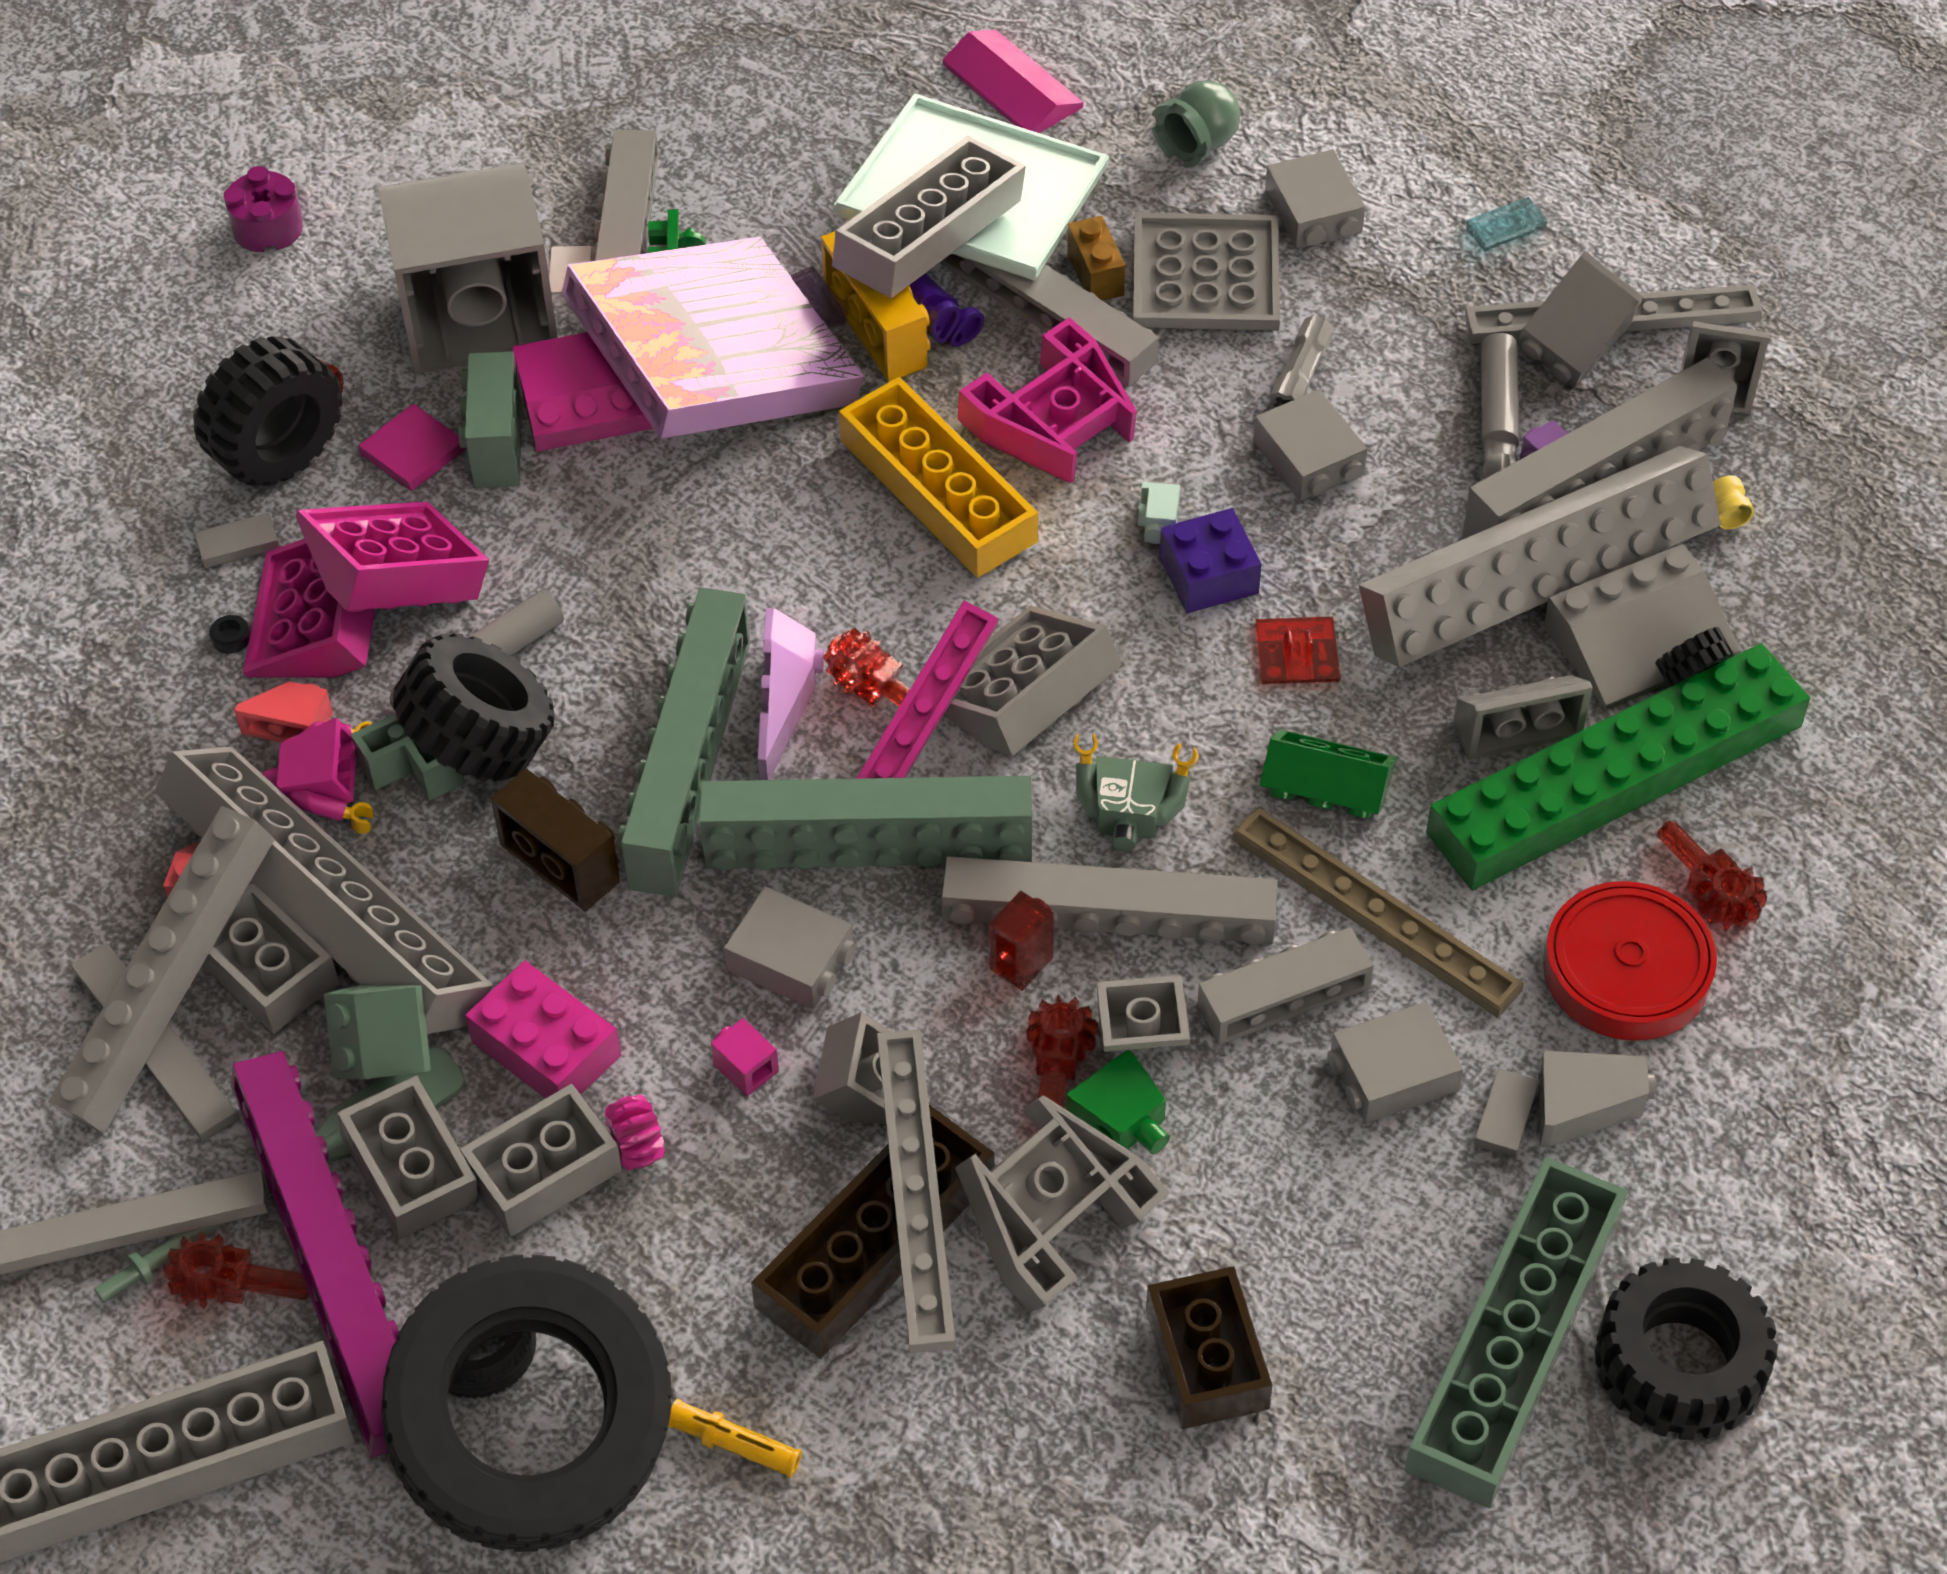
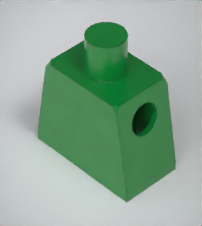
(1122, 1104)

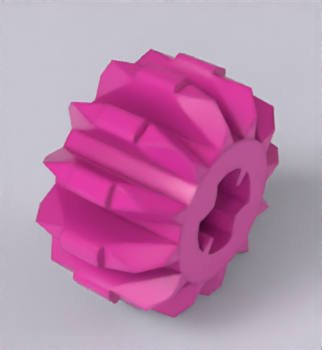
(635, 1131)

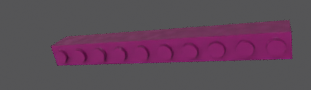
(319, 1233)

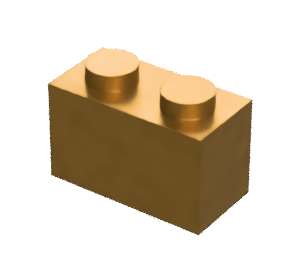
(1096, 258)

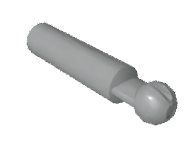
(1499, 402)
(520, 625)

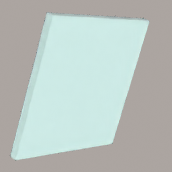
(1053, 192)

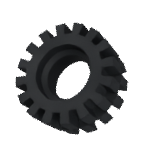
(1694, 656)

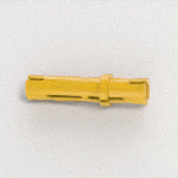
(717, 1431)

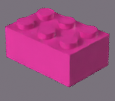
(542, 1033)

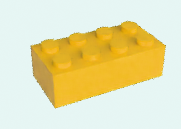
(887, 327)

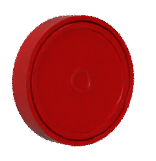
(1629, 960)

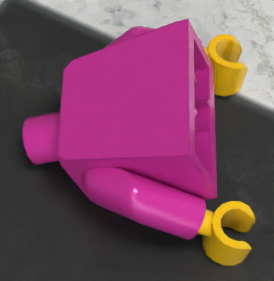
(319, 773)

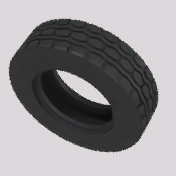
(513, 1298)

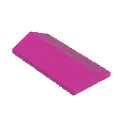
(1010, 81)

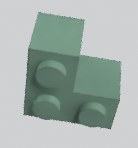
(389, 755)

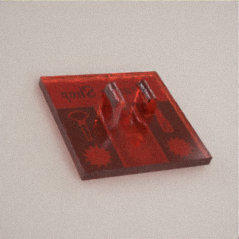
(1297, 650)

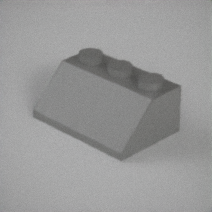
(1522, 715)

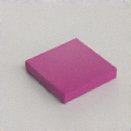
(411, 447)

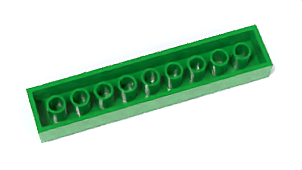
(1616, 766)

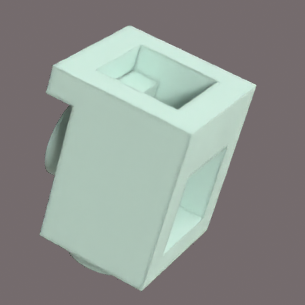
(1158, 508)

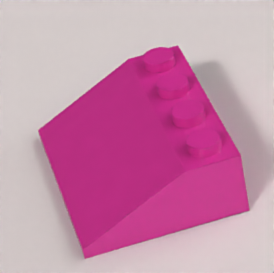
(573, 393)
(392, 556)
(300, 624)

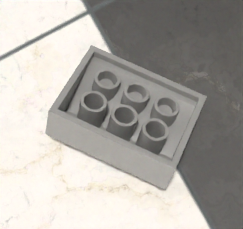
(1632, 617)
(1031, 677)

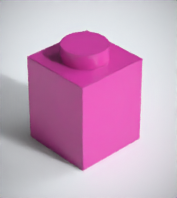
(744, 1056)

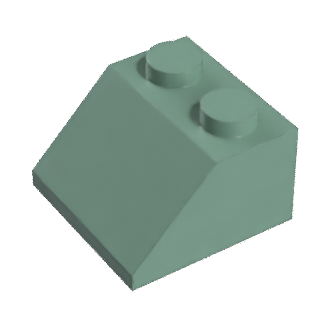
(377, 1031)

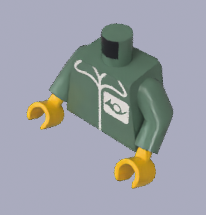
(1131, 795)

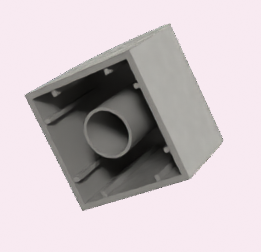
(468, 264)

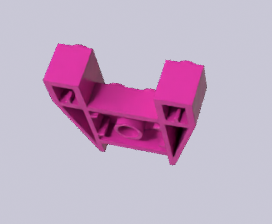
(1055, 410)

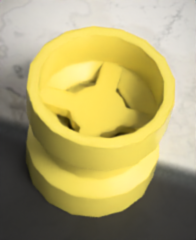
(1732, 505)

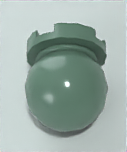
(1196, 121)

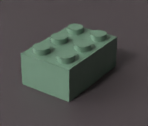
(492, 419)

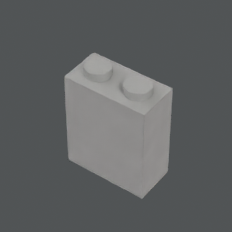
(1314, 199)
(1310, 445)
(790, 947)
(1395, 1062)

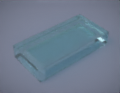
(1506, 224)

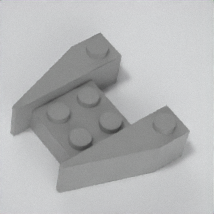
(1045, 1189)

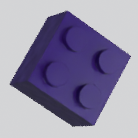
(1210, 560)

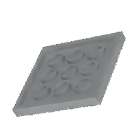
(1206, 271)

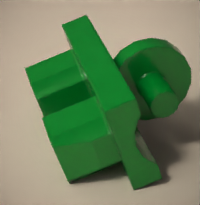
(669, 234)

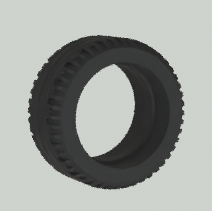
(496, 1371)

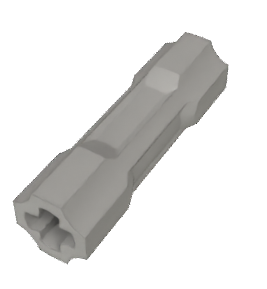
(1309, 347)

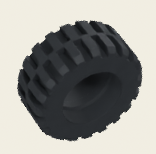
(267, 411)
(473, 707)
(1697, 1298)

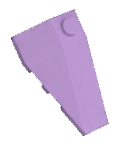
(786, 686)

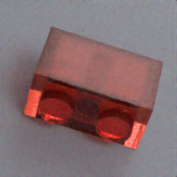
(1021, 940)

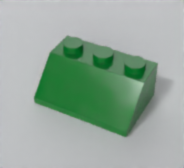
(1327, 773)

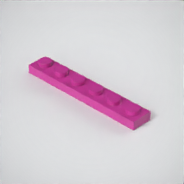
(931, 694)

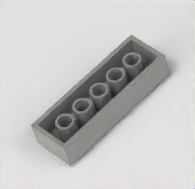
(928, 216)

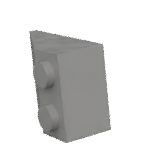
(1735, 352)

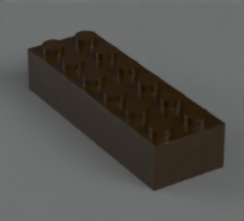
(852, 1246)

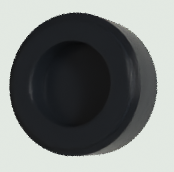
(230, 634)

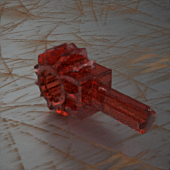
(865, 668)
(1716, 880)
(1056, 1052)
(230, 1274)

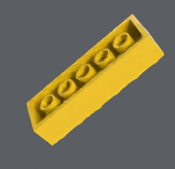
(938, 477)

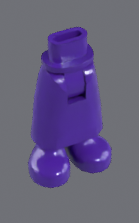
(946, 319)

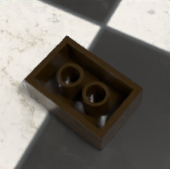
(556, 839)
(1208, 1347)

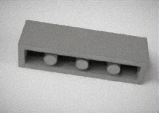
(1284, 985)

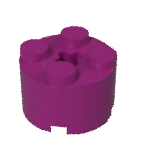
(263, 210)

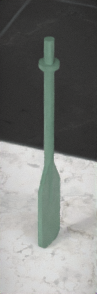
(441, 1084)

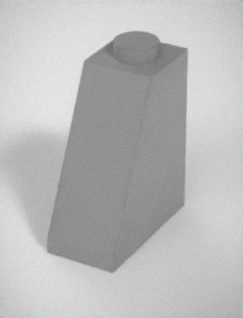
(1589, 1093)

